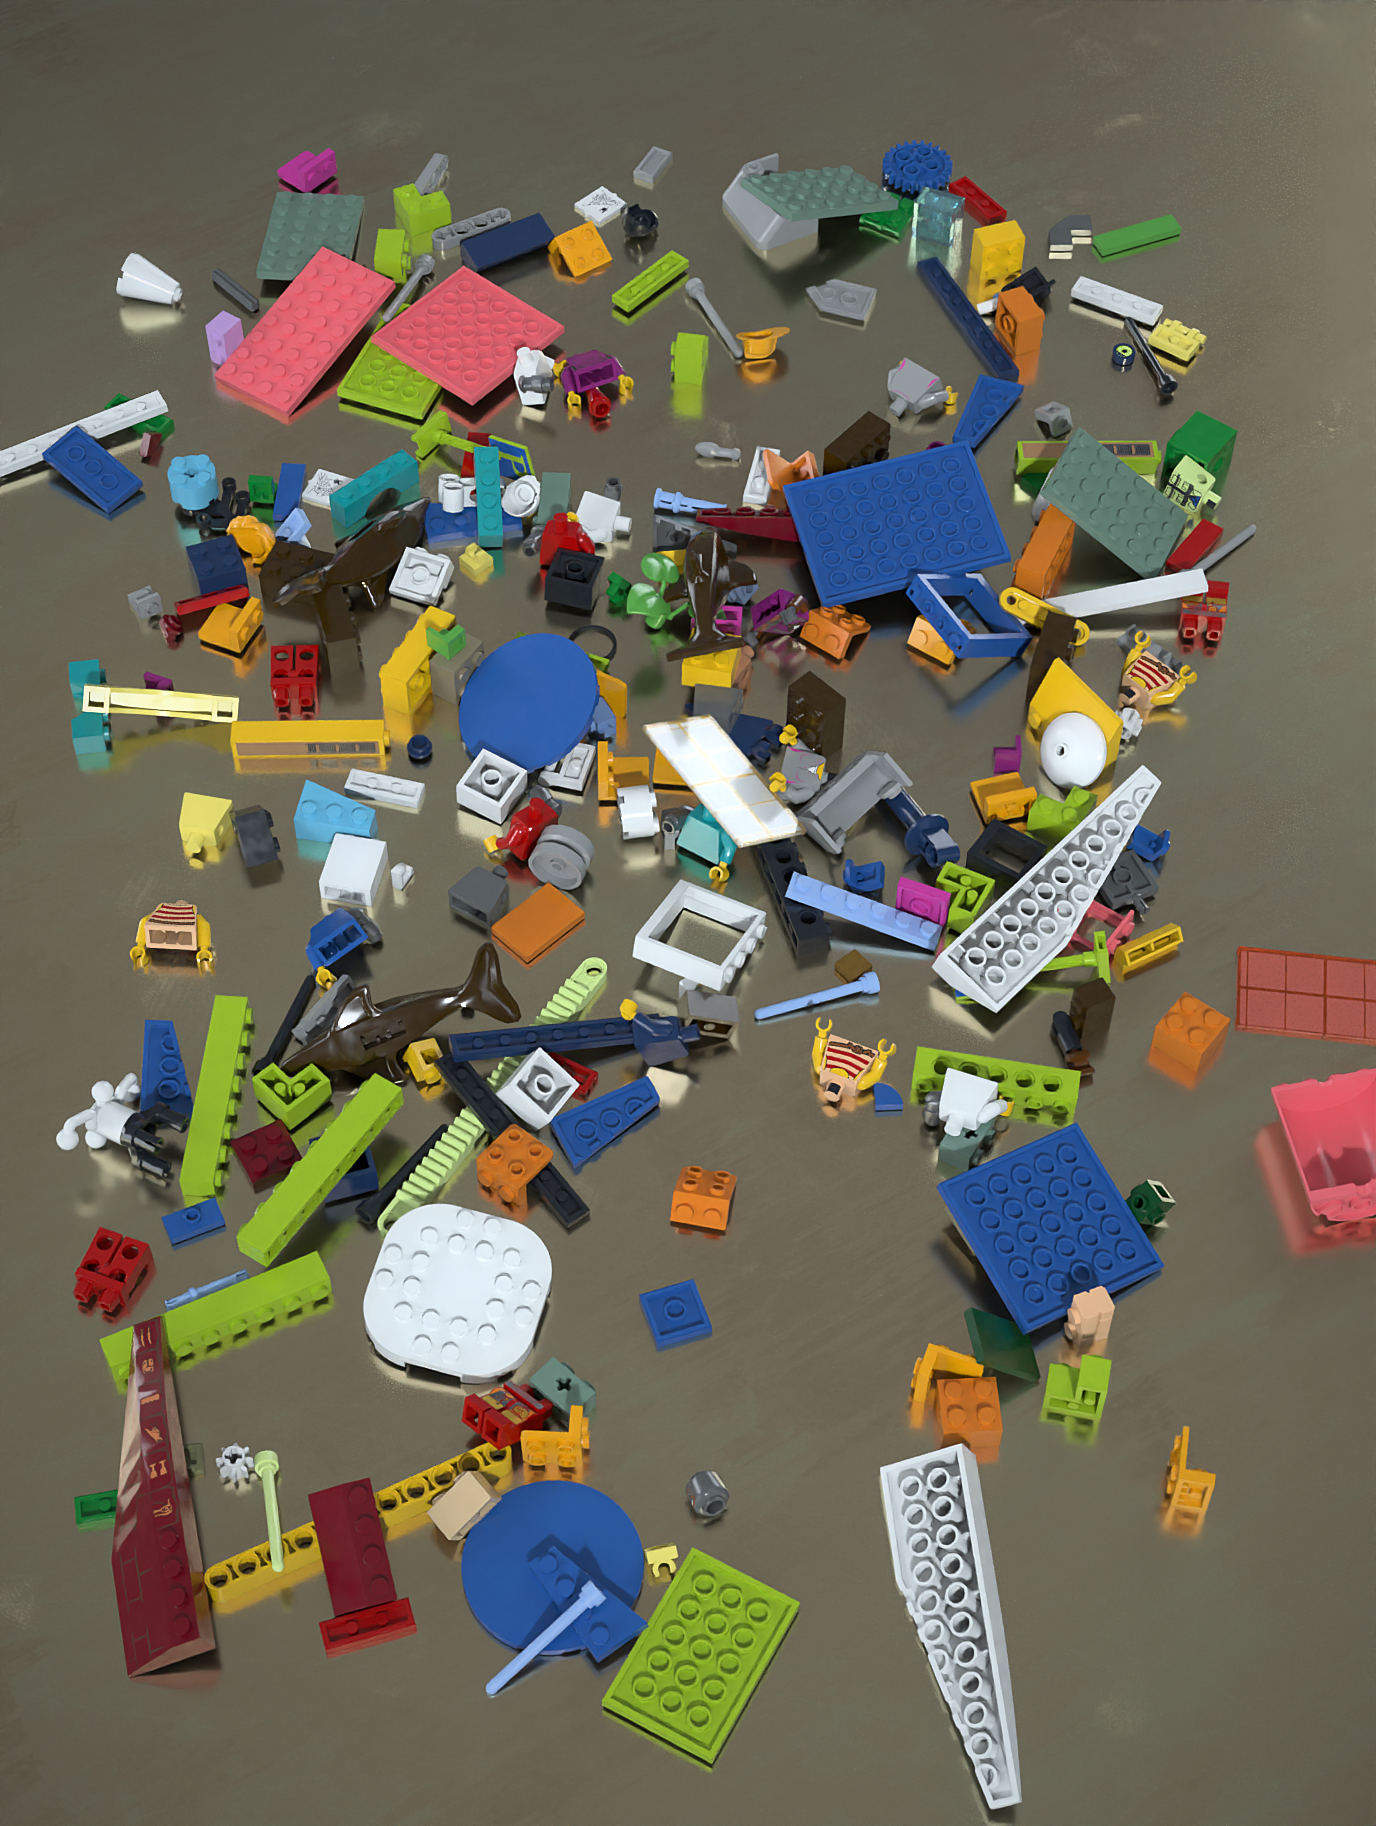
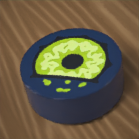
(1123, 353)

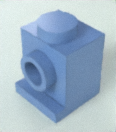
(603, 721)

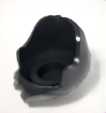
(639, 221)

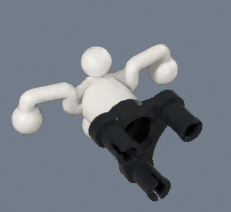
(123, 1125)

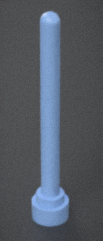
(868, 983)
(589, 1597)

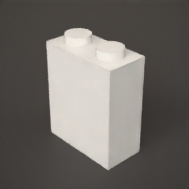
(353, 869)

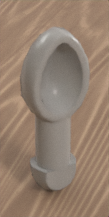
(711, 450)

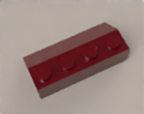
(352, 1546)

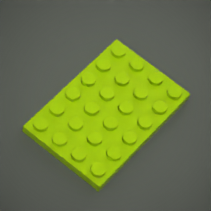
(388, 382)
(701, 1655)

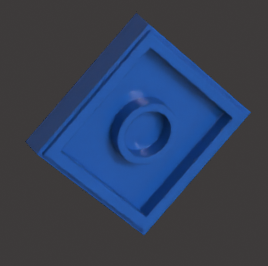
(675, 1313)

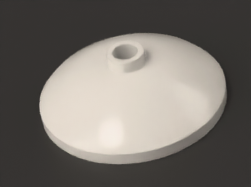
(1083, 750)

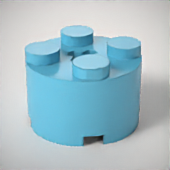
(193, 481)

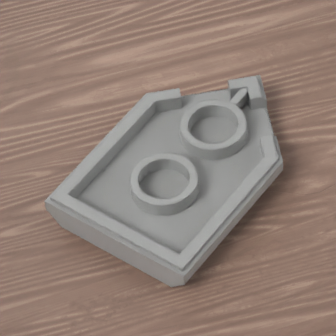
(843, 298)

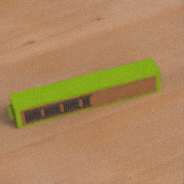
(1043, 455)

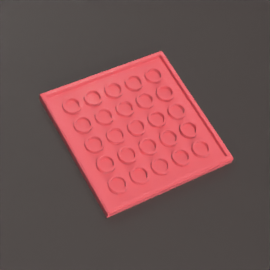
(466, 334)

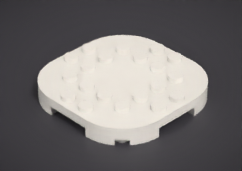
(457, 1292)

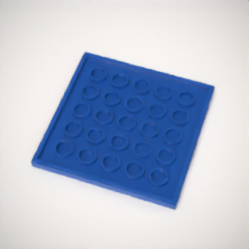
(1049, 1226)

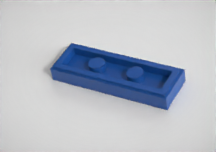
(289, 490)

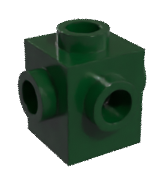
(1150, 1202)

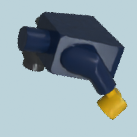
(661, 1037)

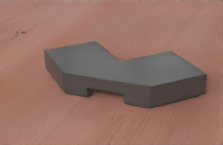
(1073, 225)

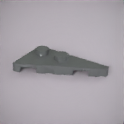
(675, 536)

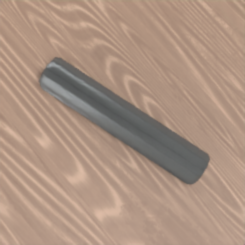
(235, 289)

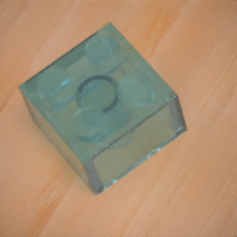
(938, 217)

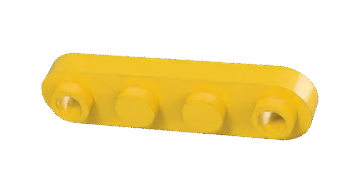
(1035, 611)

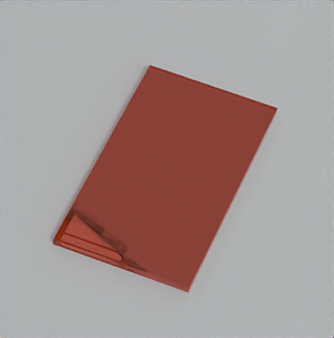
(1306, 994)

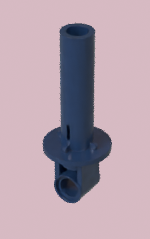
(925, 832)

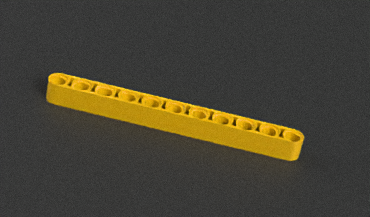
(396, 1494)

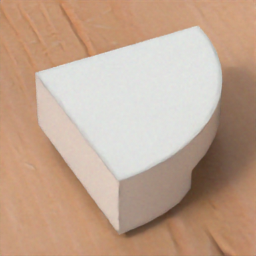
(400, 875)

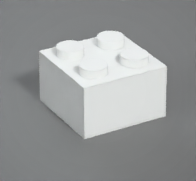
(491, 786)
(537, 1089)

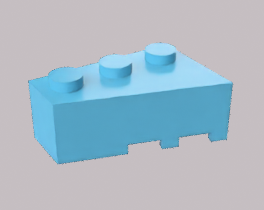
(325, 813)

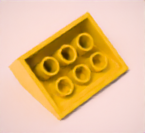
(1066, 693)

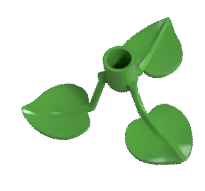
(643, 597)

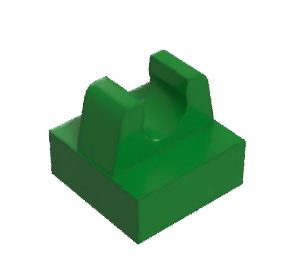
(618, 588)

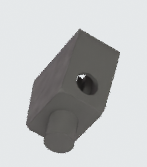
(720, 702)
(481, 894)

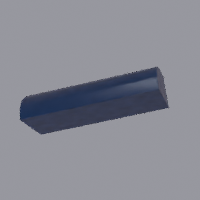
(506, 242)

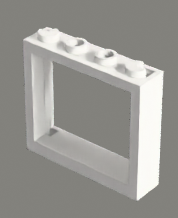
(713, 906)

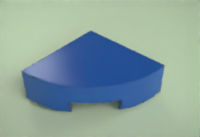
(886, 1097)

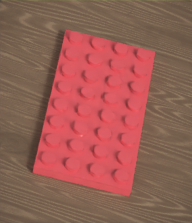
(305, 331)

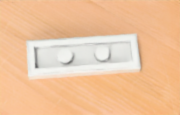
(757, 486)
(384, 788)

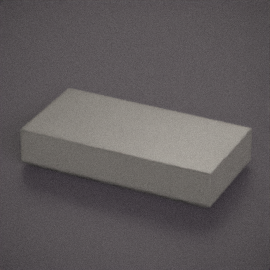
(653, 164)

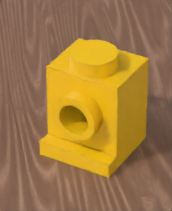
(421, 1060)

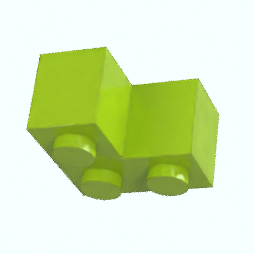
(421, 213)
(391, 254)
(690, 357)
(1057, 819)
(969, 895)
(292, 1098)
(1078, 1389)

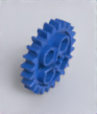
(917, 166)

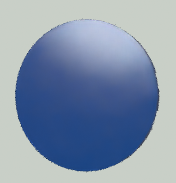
(530, 701)
(524, 1525)

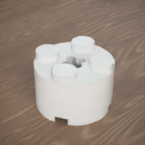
(636, 812)

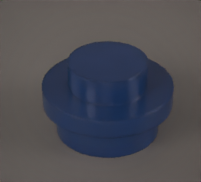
(419, 746)

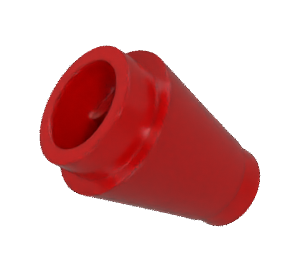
(598, 403)

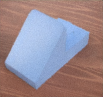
(294, 529)

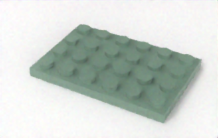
(819, 193)
(302, 226)
(1114, 504)

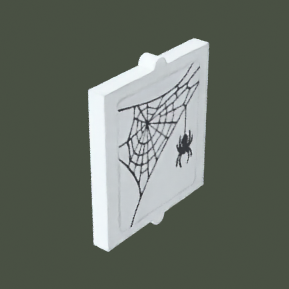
(600, 205)
(323, 485)

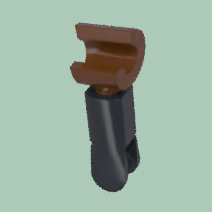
(1069, 1042)

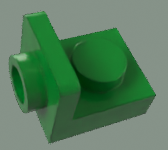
(262, 488)

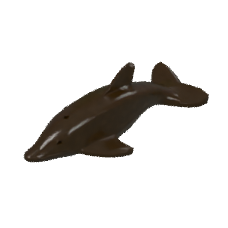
(365, 555)
(707, 583)
(370, 1034)

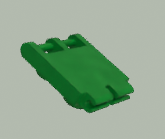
(898, 219)

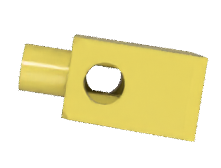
(204, 820)

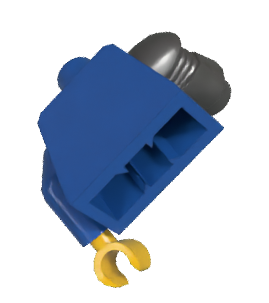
(337, 936)

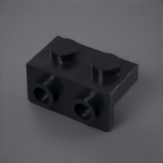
(1034, 284)

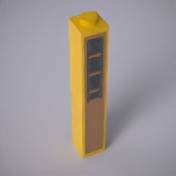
(309, 738)

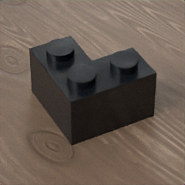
(254, 835)

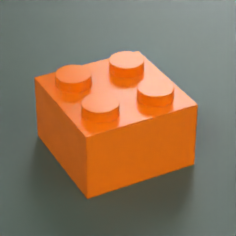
(1019, 320)
(1190, 1031)
(968, 1412)

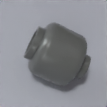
(707, 1493)

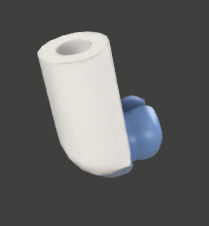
(988, 306)

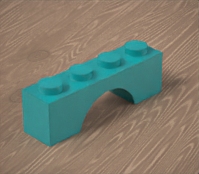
(488, 497)
(352, 500)
(89, 728)

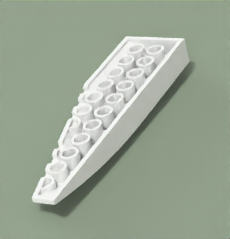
(1023, 927)
(953, 1595)

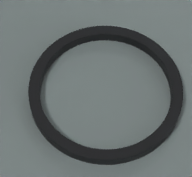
(598, 628)

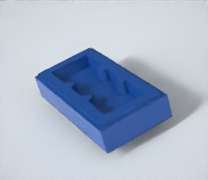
(193, 1220)

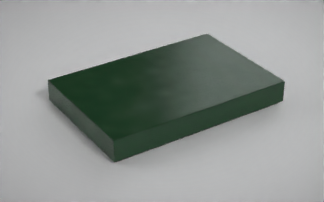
(1001, 1345)

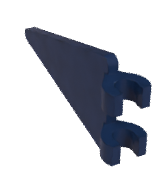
(749, 734)

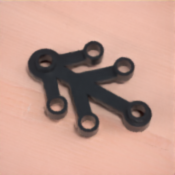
(222, 507)

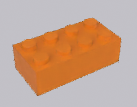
(1044, 553)

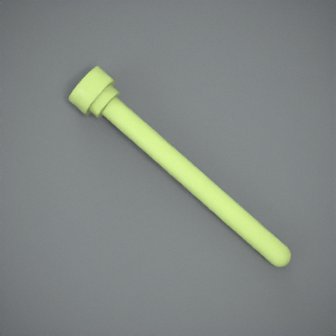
(266, 1466)

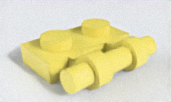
(1177, 339)

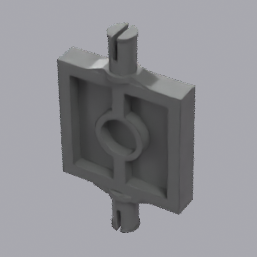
(1128, 883)

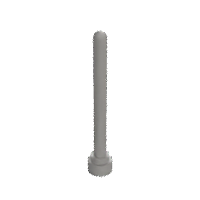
(423, 266)
(696, 289)
(1224, 549)

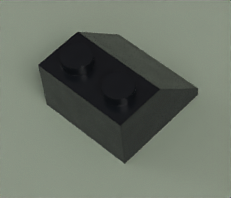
(574, 578)

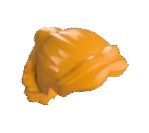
(252, 537)

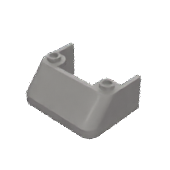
(755, 218)
(849, 796)

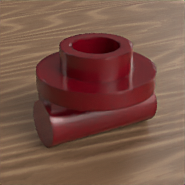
(170, 627)

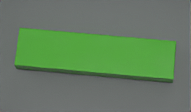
(1136, 235)

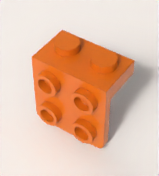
(783, 473)
(833, 629)
(512, 1163)
(702, 1197)

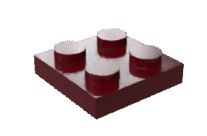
(266, 1153)

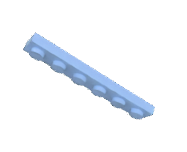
(864, 911)

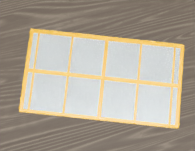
(724, 780)

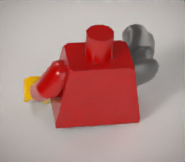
(557, 534)
(528, 824)

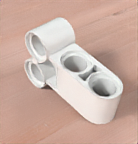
(455, 492)

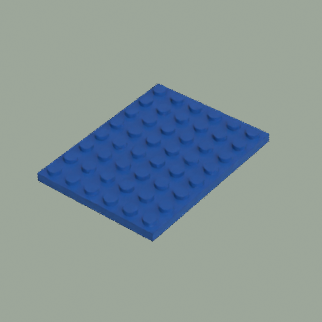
(895, 519)

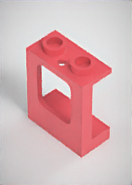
(1123, 925)

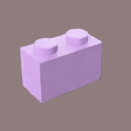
(223, 336)

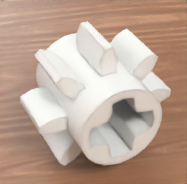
(1132, 722)
(242, 1459)

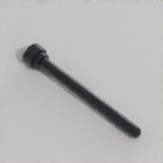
(1166, 382)
(286, 1026)
(369, 1209)

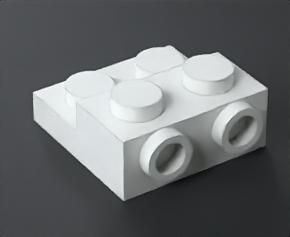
(421, 576)

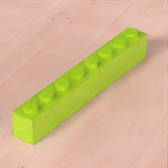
(216, 1096)
(319, 1170)
(228, 1310)

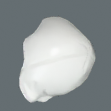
(522, 497)

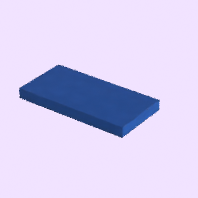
(92, 469)

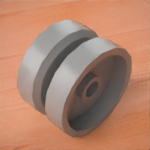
(561, 857)

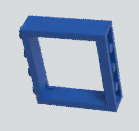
(1010, 636)

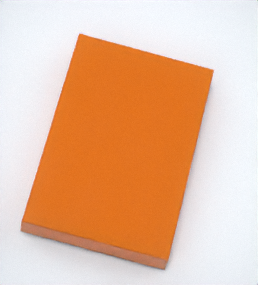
(538, 922)

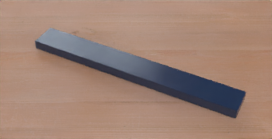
(967, 319)
(548, 1037)

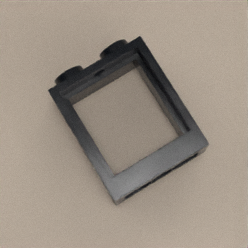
(997, 831)

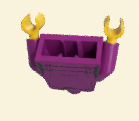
(590, 371)

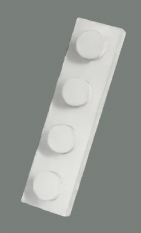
(1116, 300)

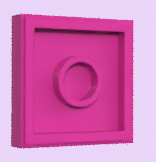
(923, 901)

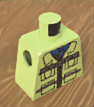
(1191, 486)

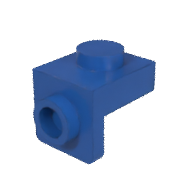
(1148, 843)
(864, 877)

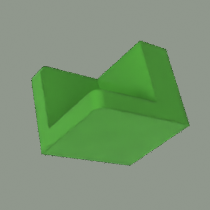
(446, 642)

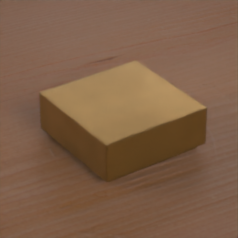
(853, 966)

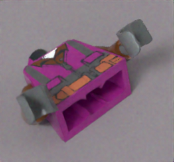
(777, 613)

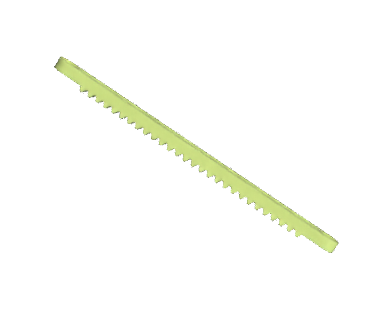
(467, 1129)

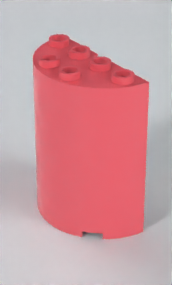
(1333, 1141)

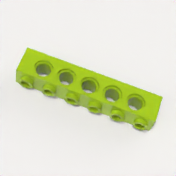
(1006, 1072)

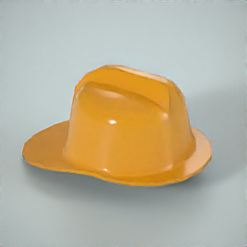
(762, 342)

